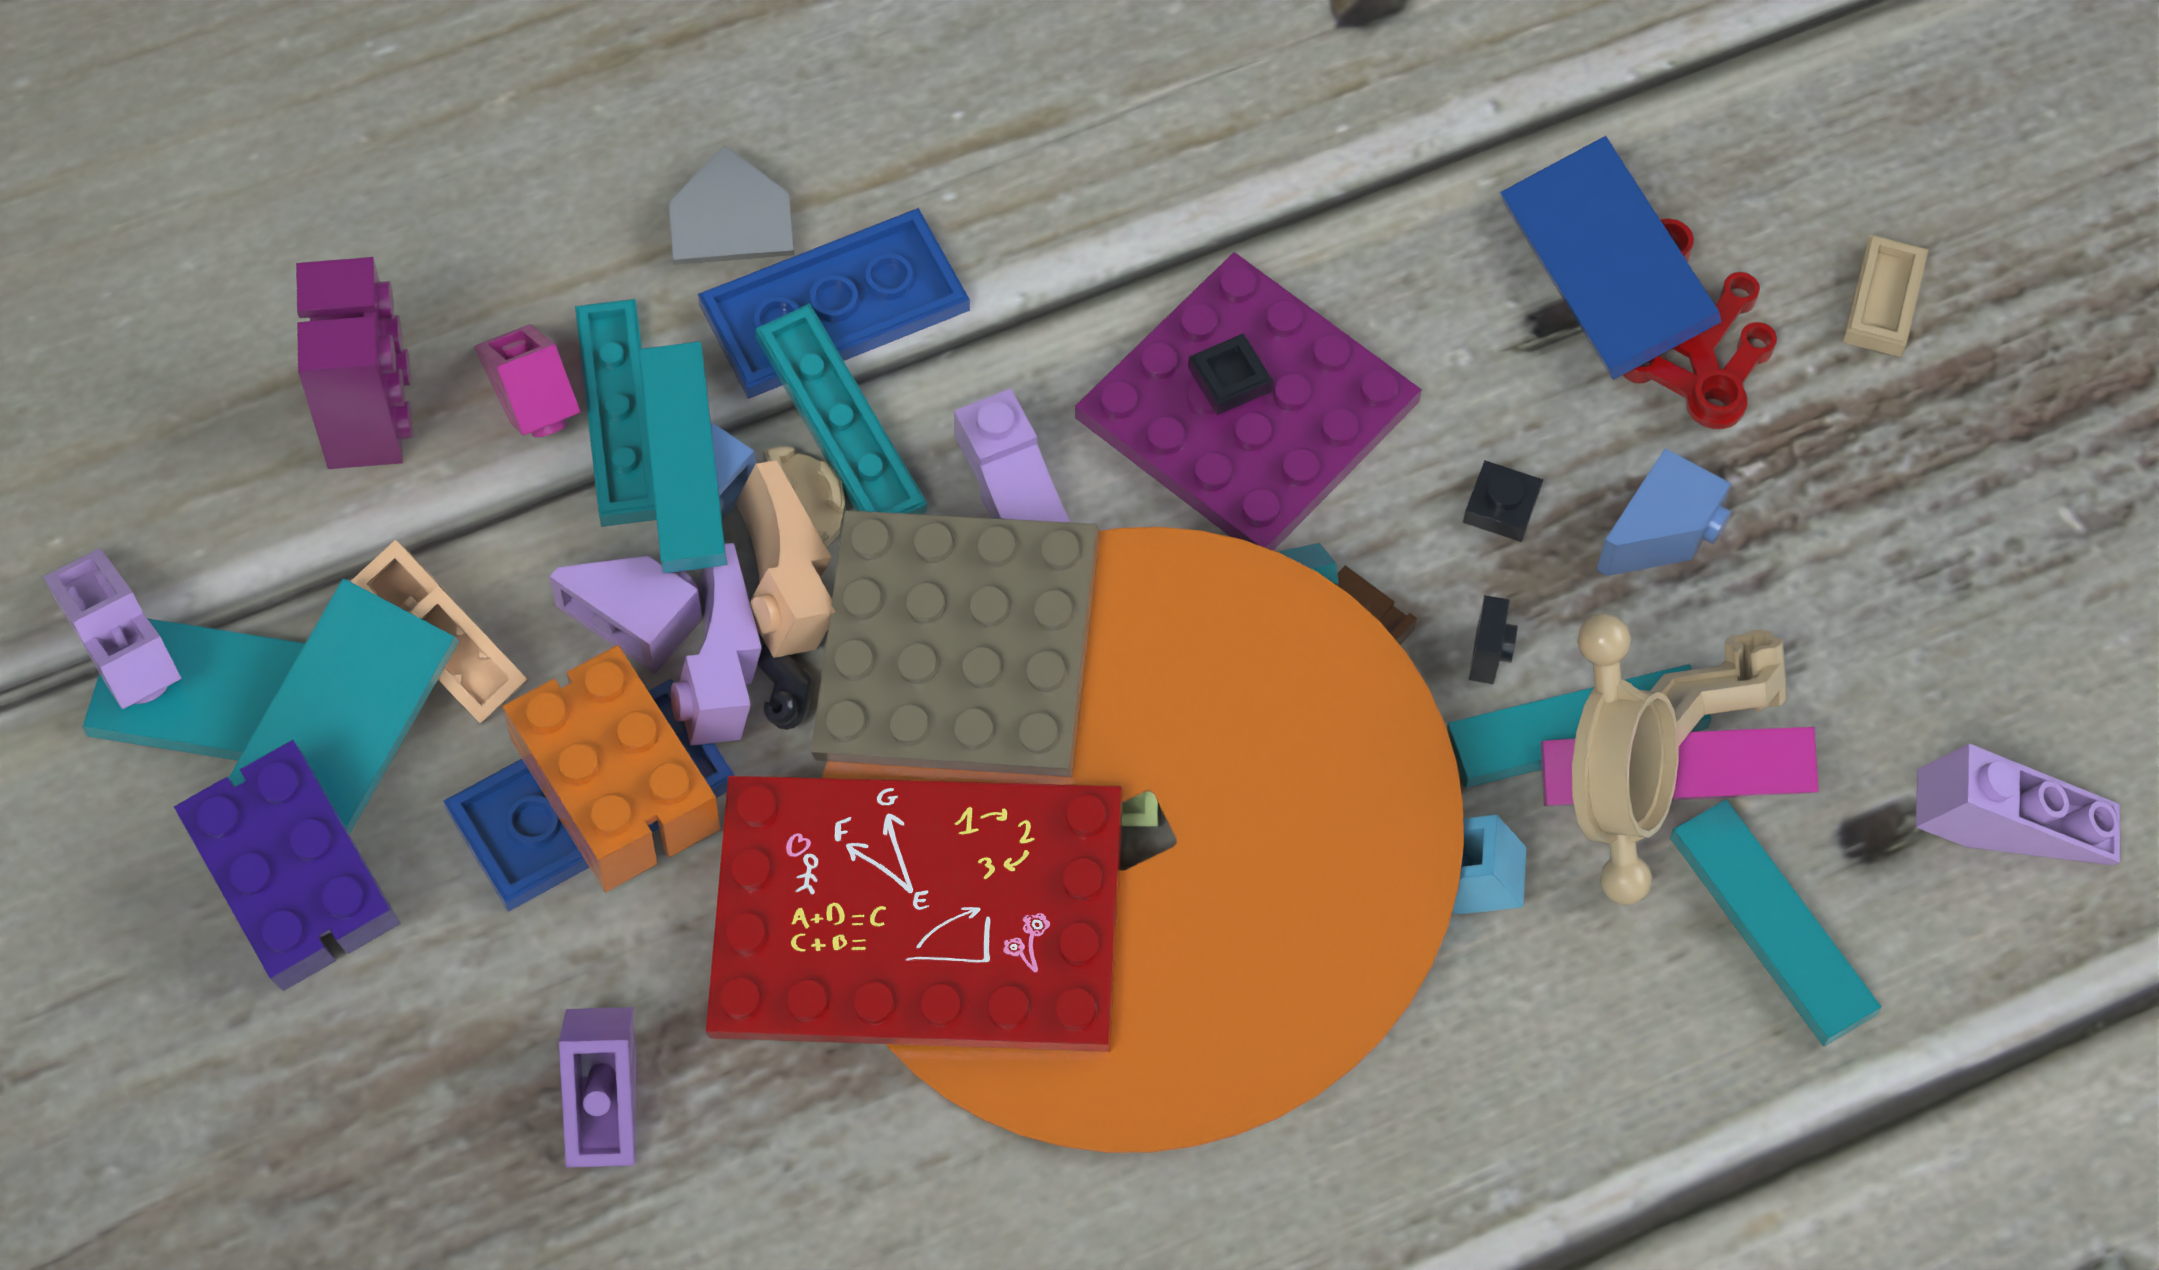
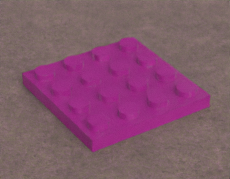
(1274, 456)

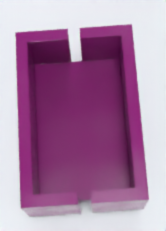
(353, 362)

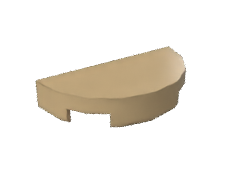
(816, 488)

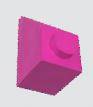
(529, 380)

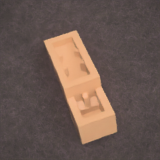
(791, 600)
(477, 670)

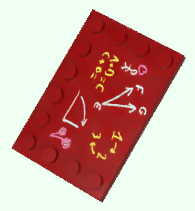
(916, 913)

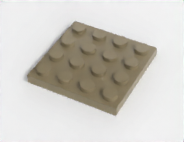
(957, 643)

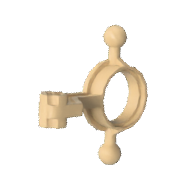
(1632, 738)

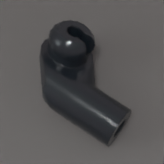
(791, 690)

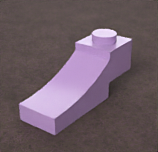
(1007, 460)
(113, 629)
(712, 684)

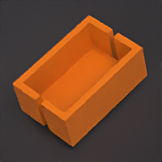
(611, 767)

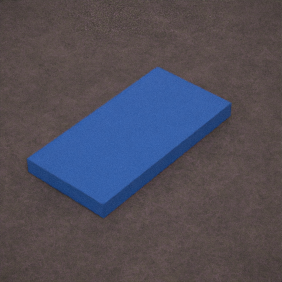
(1610, 257)
(860, 286)
(519, 833)

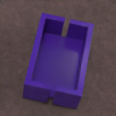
(286, 865)

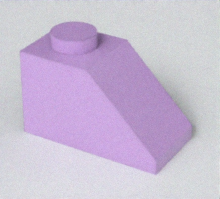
(630, 605)

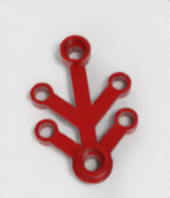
(1708, 378)

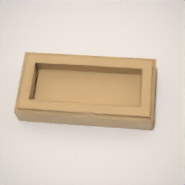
(1885, 296)

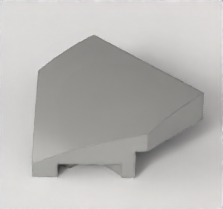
(730, 214)

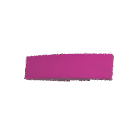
(1713, 765)

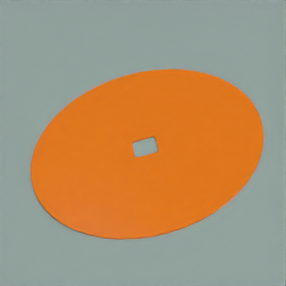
(1303, 865)

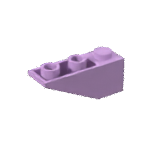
(2014, 809)

